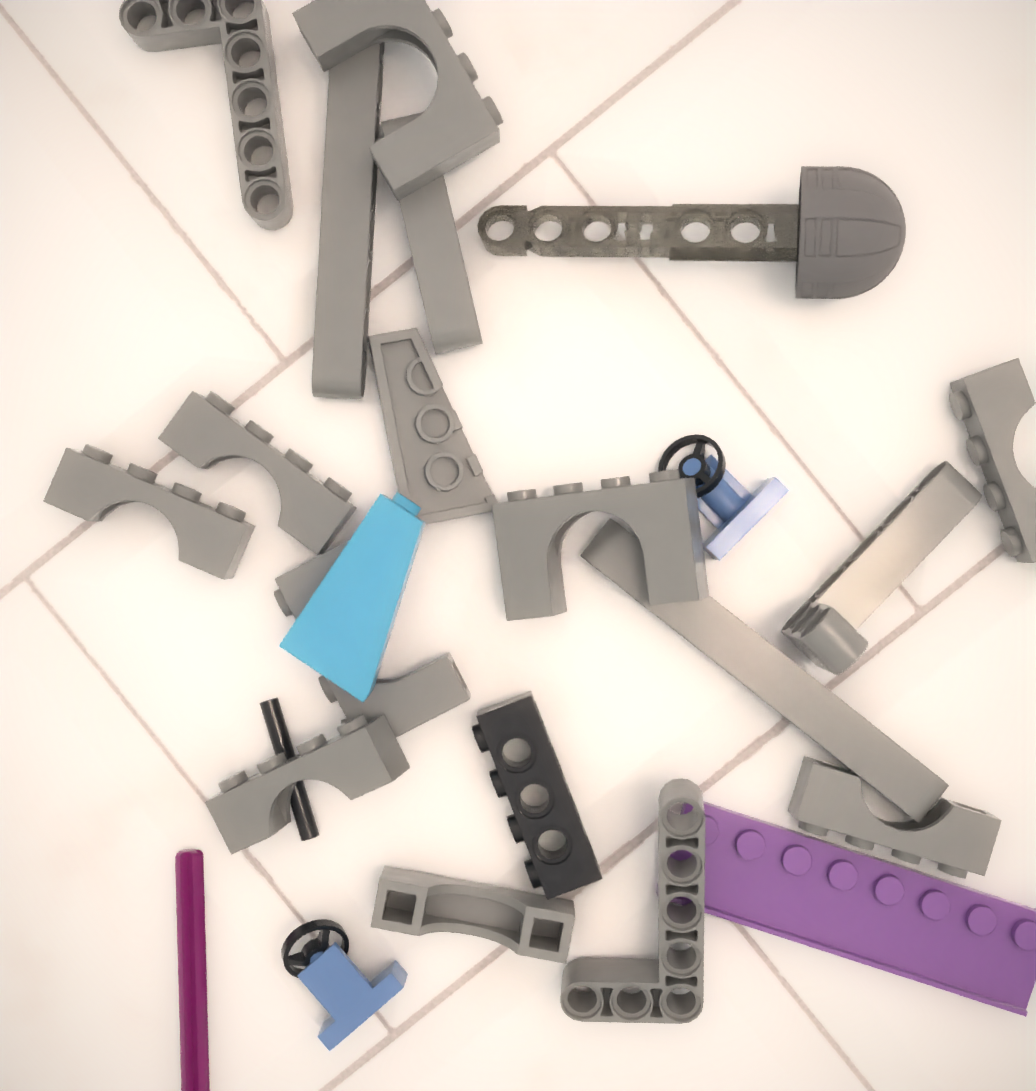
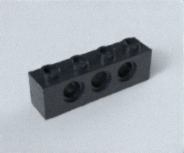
(575, 861)

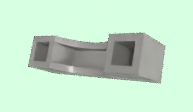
(992, 408)
(208, 435)
(94, 488)
(353, 762)
(949, 834)
(433, 903)

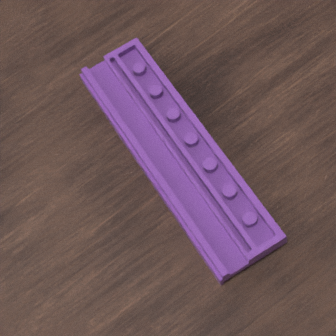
(867, 909)

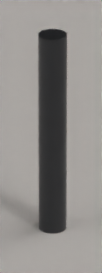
(282, 743)

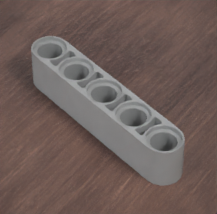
(438, 261)

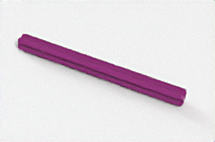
(192, 970)

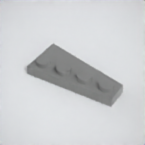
(424, 432)

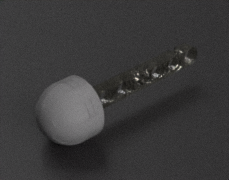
(839, 234)

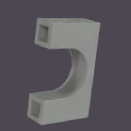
(457, 119)
(659, 513)
(403, 700)

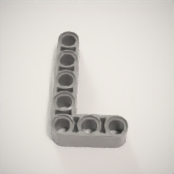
(243, 85)
(830, 618)
(675, 925)

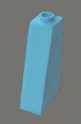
(357, 602)

